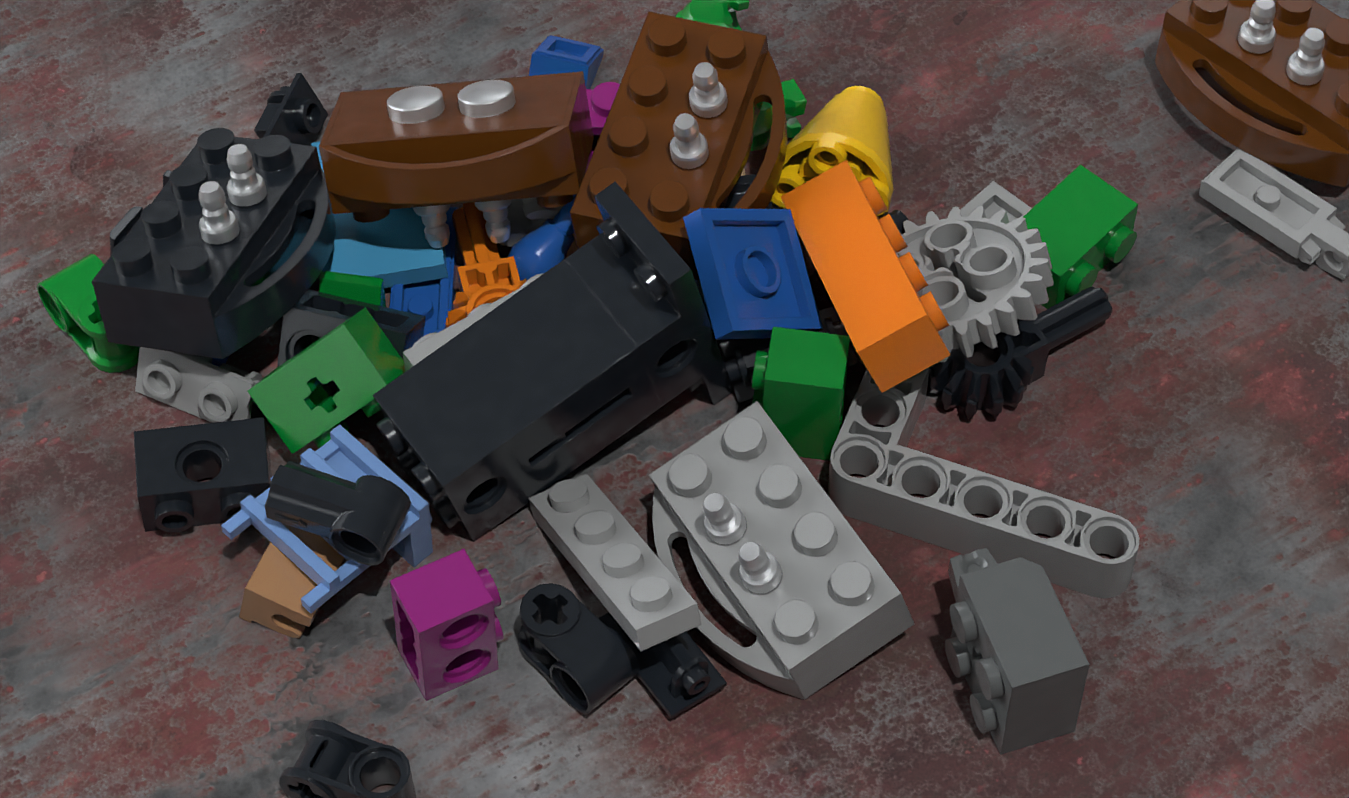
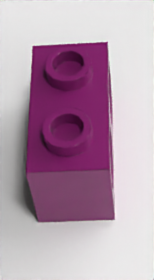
(447, 623)

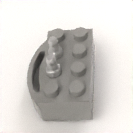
(774, 557)

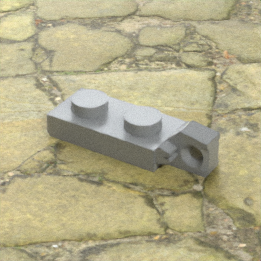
(1279, 211)

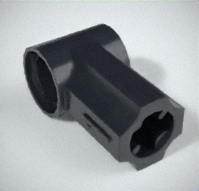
(355, 516)

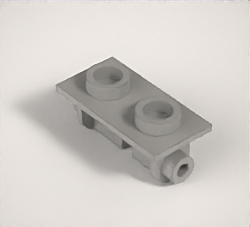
(196, 385)

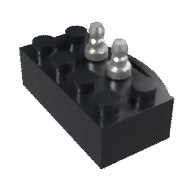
(220, 248)

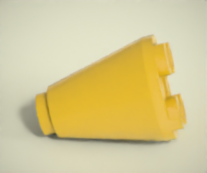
(849, 129)

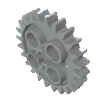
(980, 273)

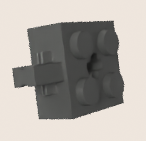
(1014, 650)

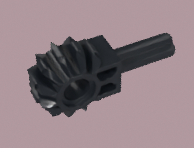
(1002, 374)

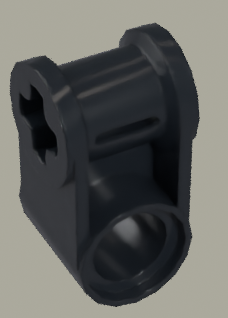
(573, 647)
(346, 766)

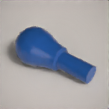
(545, 245)

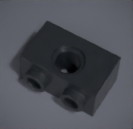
(177, 457)

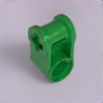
(75, 310)

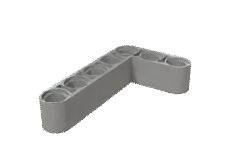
(960, 491)

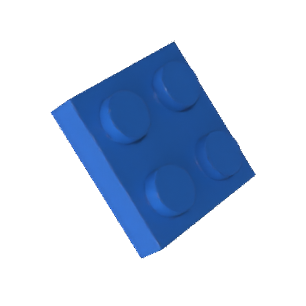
(751, 271)

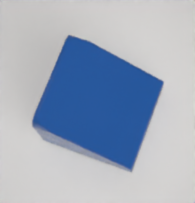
(566, 56)

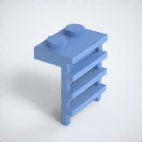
(349, 460)

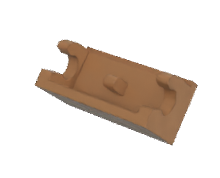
(278, 585)

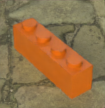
(866, 277)

